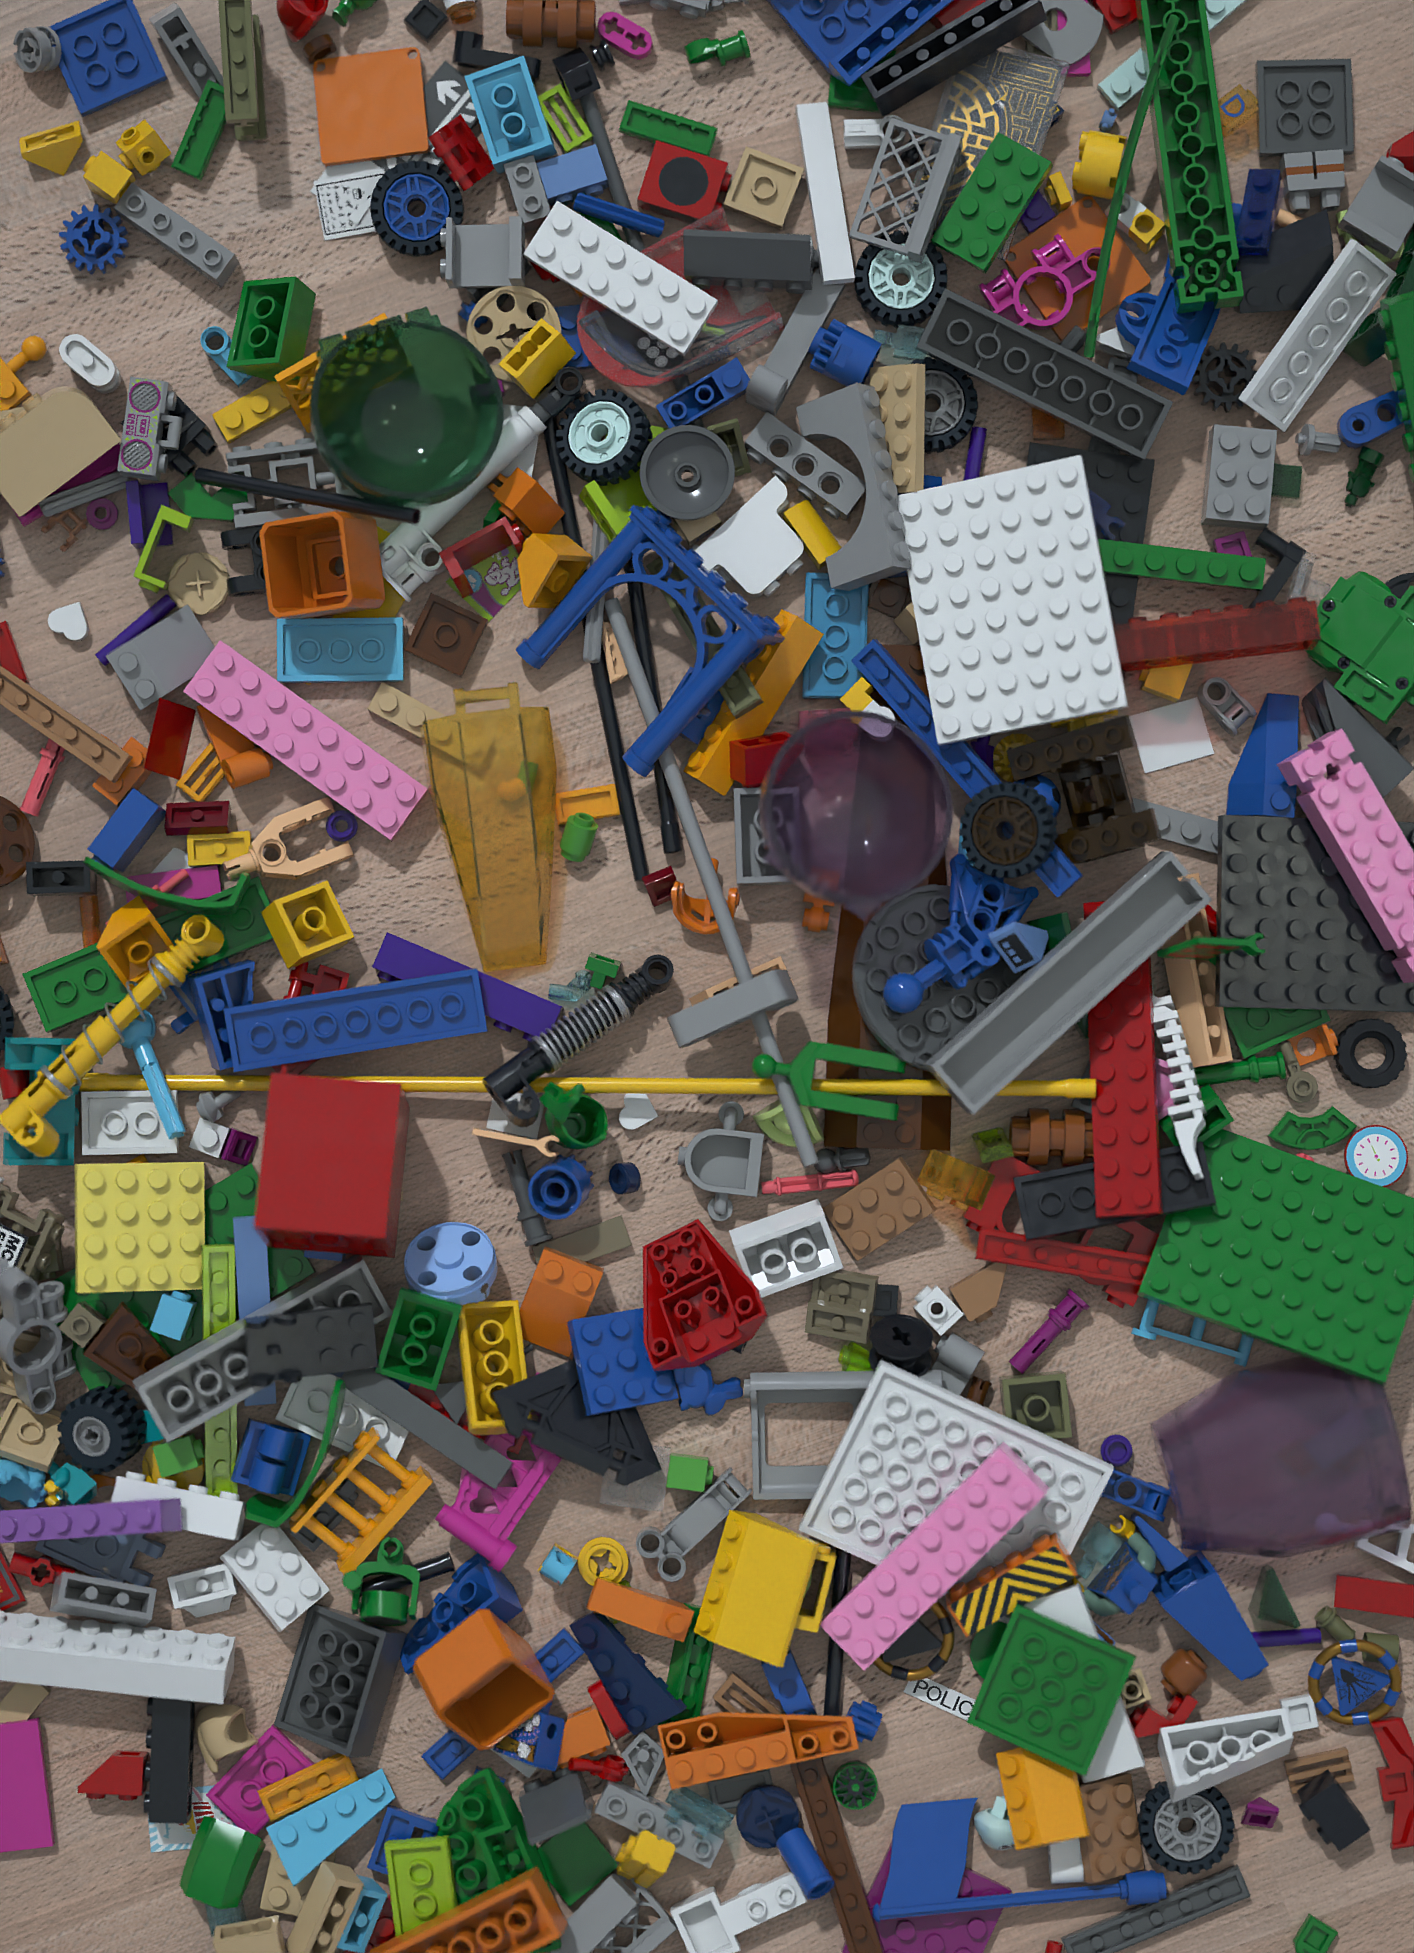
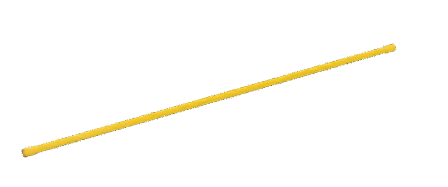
(1068, 1088)

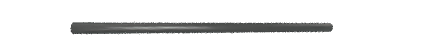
(617, 189)

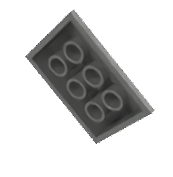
(340, 1681)

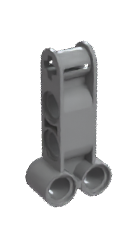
(693, 1523)

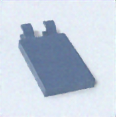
(105, 1555)

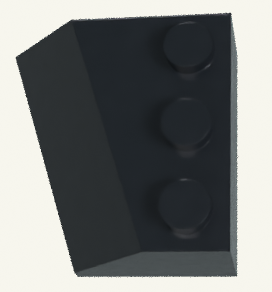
(1292, 269)

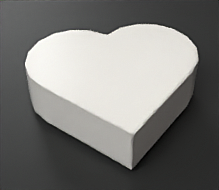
(69, 621)
(637, 1111)

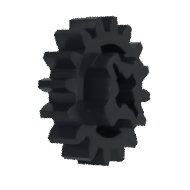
(1211, 378)

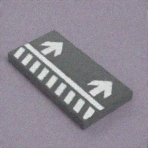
(444, 100)

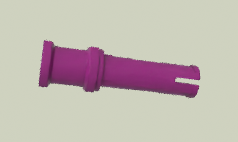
(1058, 1320)

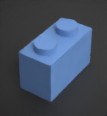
(573, 174)

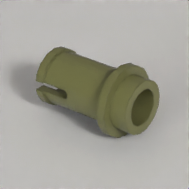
(1334, 1624)

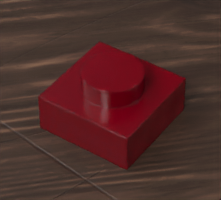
(660, 885)

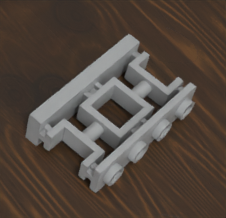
(290, 459)

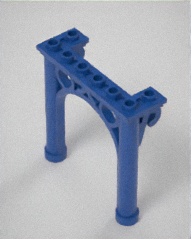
(645, 532)

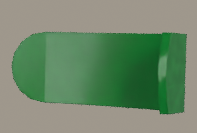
(173, 901)
(275, 1511)

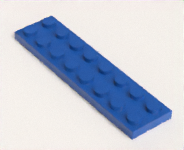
(355, 1019)

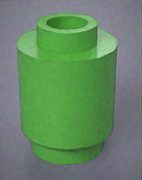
(578, 837)

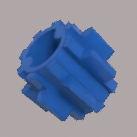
(865, 1719)

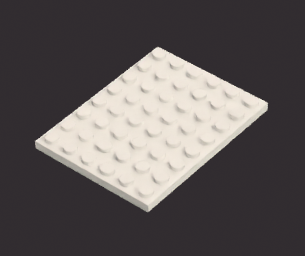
(1011, 601)
(915, 1447)

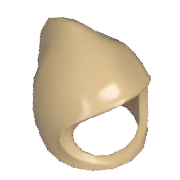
(222, 1731)

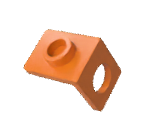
(1324, 1040)

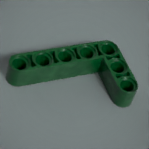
(1369, 339)

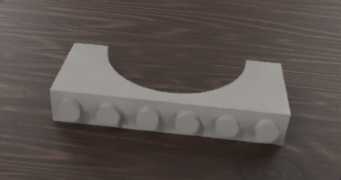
(879, 542)

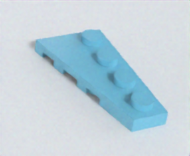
(324, 1826)

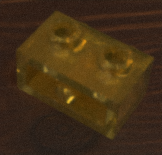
(956, 1179)

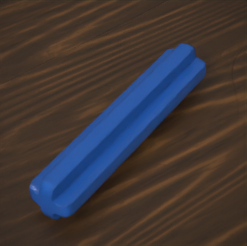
(618, 215)

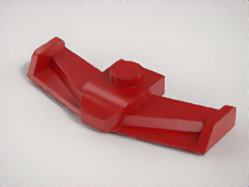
(1397, 1778)

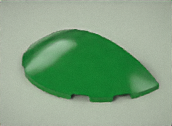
(487, 1839)

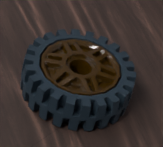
(984, 830)

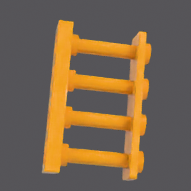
(370, 1530)

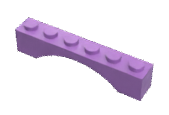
(90, 1520)

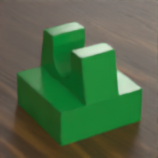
(602, 968)

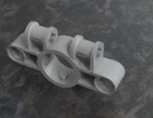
(25, 1306)

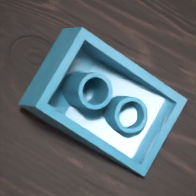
(510, 113)

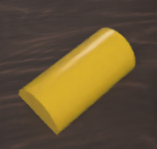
(490, 1360)

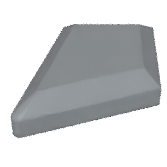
(643, 1760)

